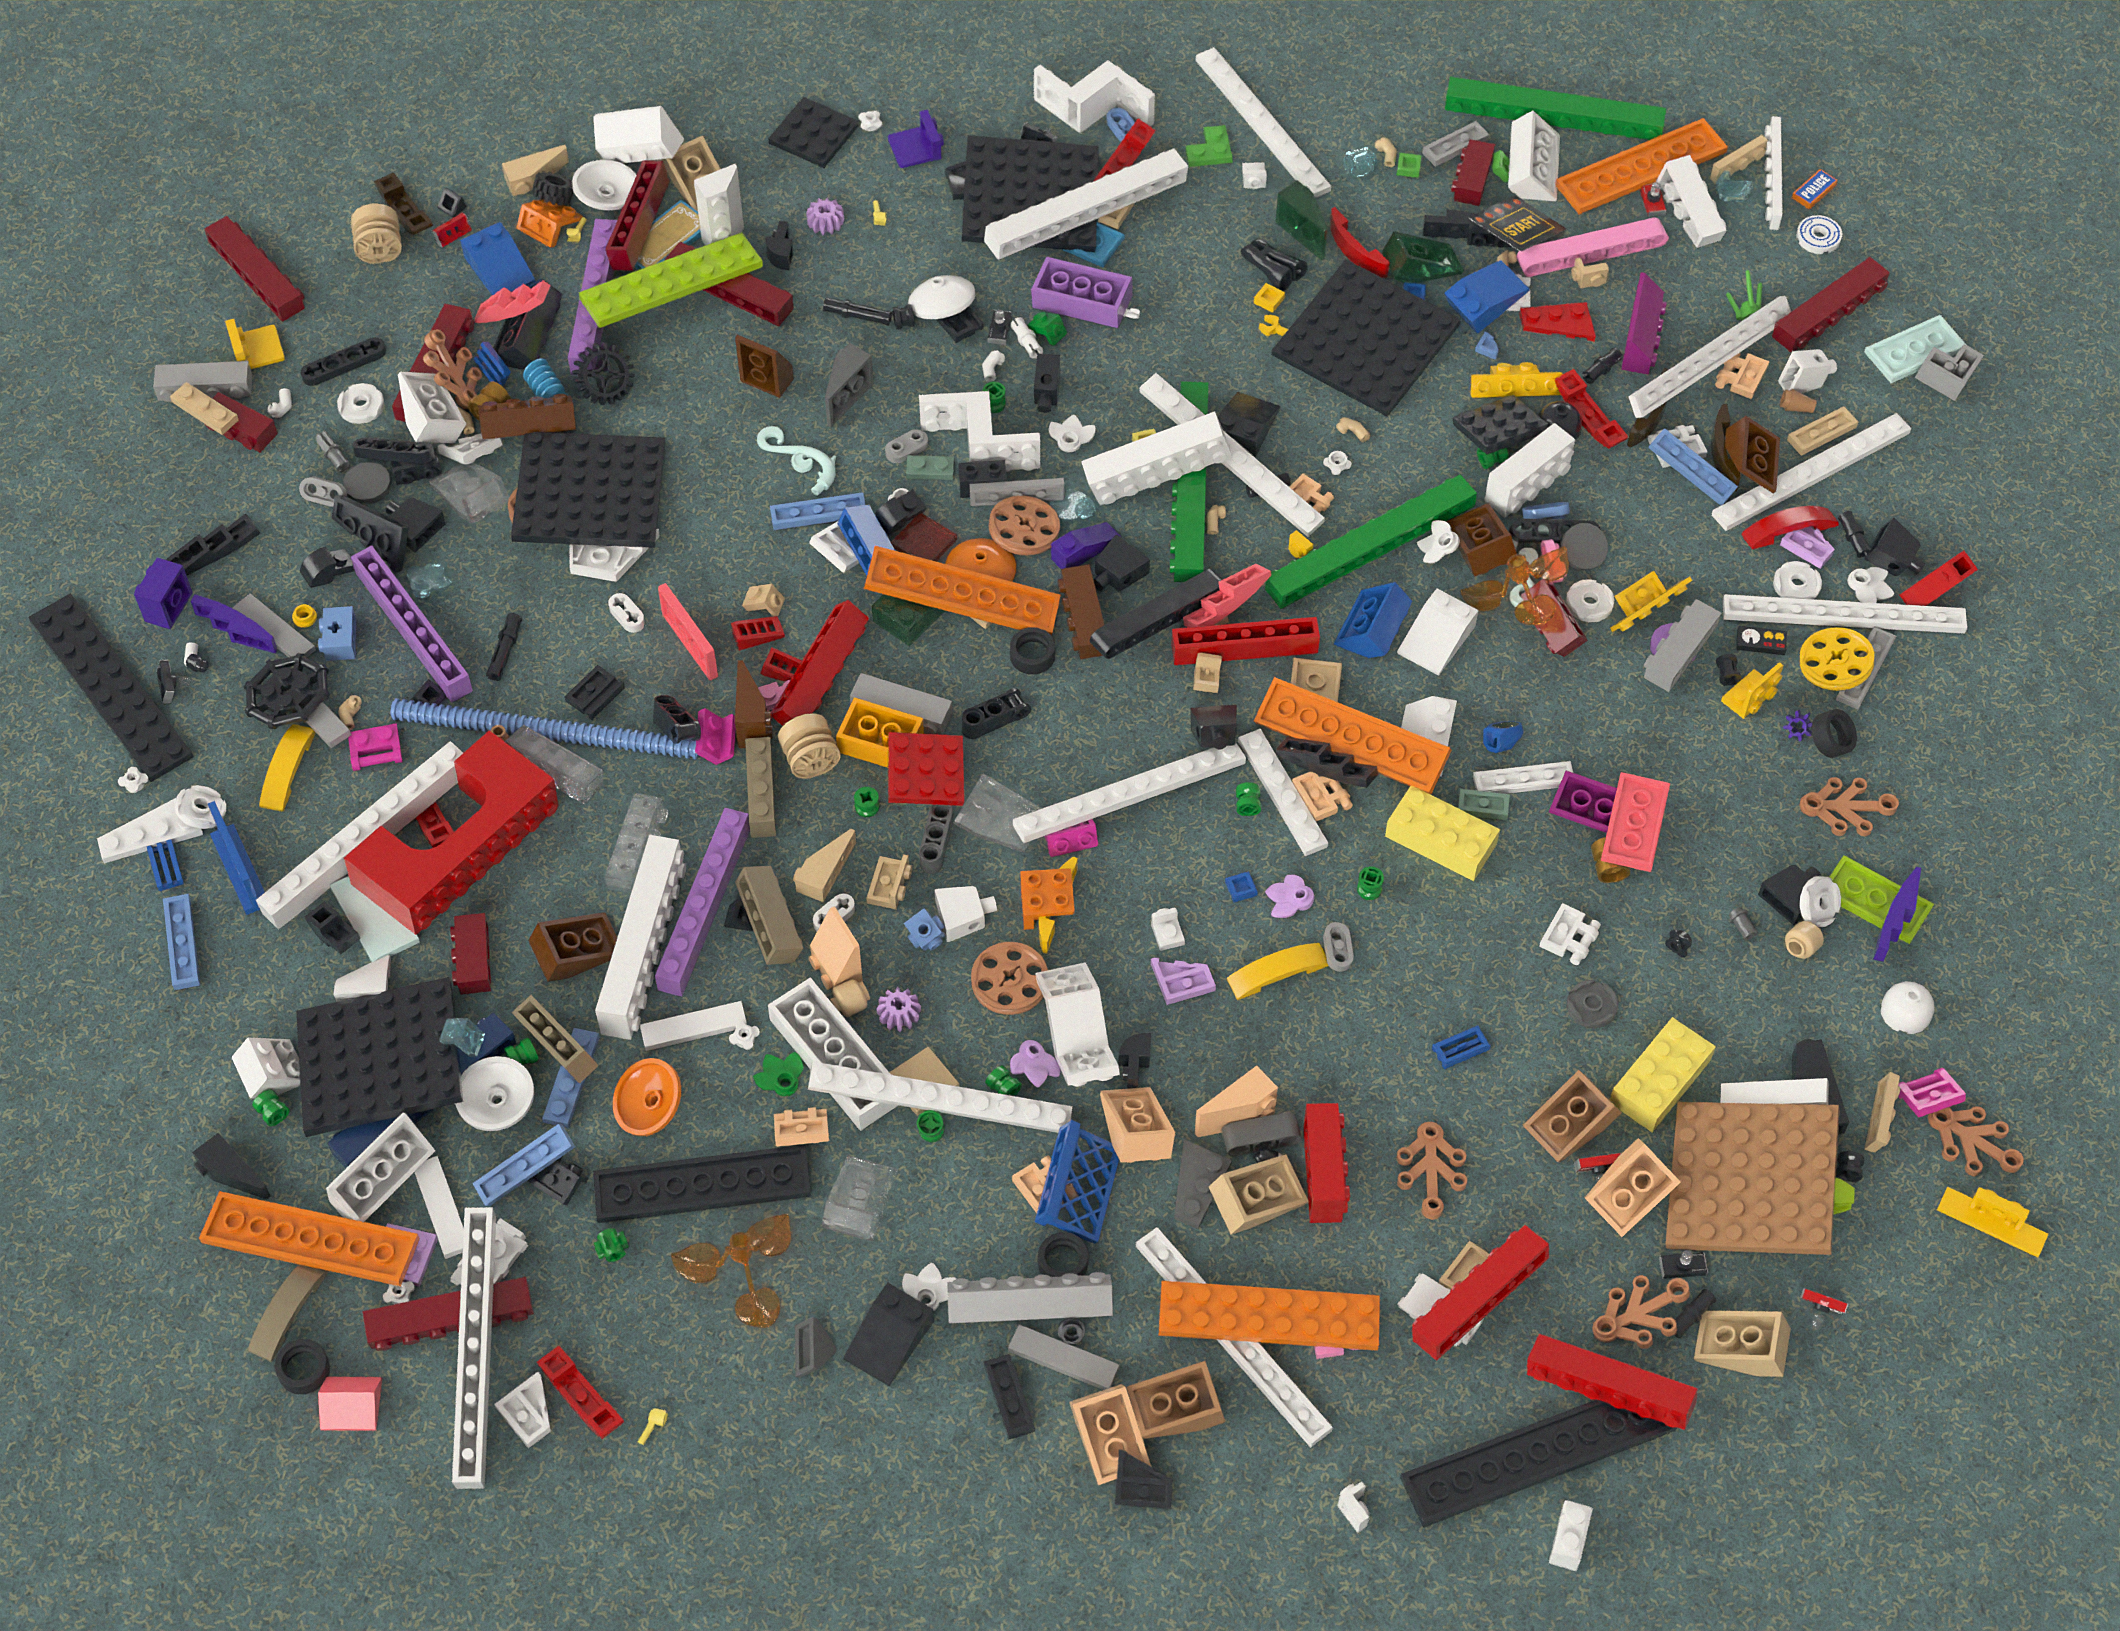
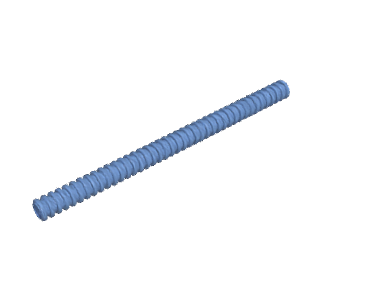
(547, 728)

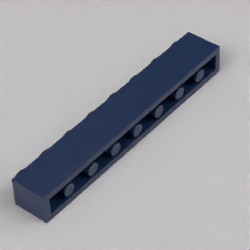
(352, 1141)

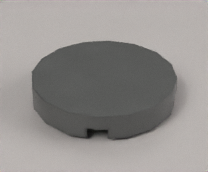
(367, 482)
(1585, 546)
(1592, 1012)

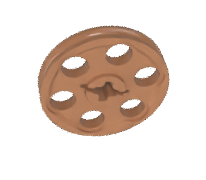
(1024, 518)
(1004, 968)

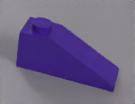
(1081, 545)

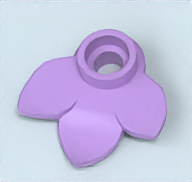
(1287, 896)
(1035, 1065)

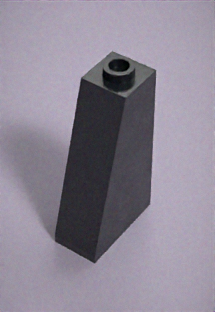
(1812, 1062)

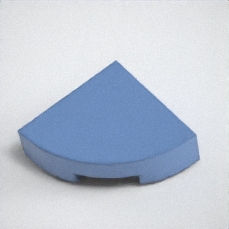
(1487, 346)

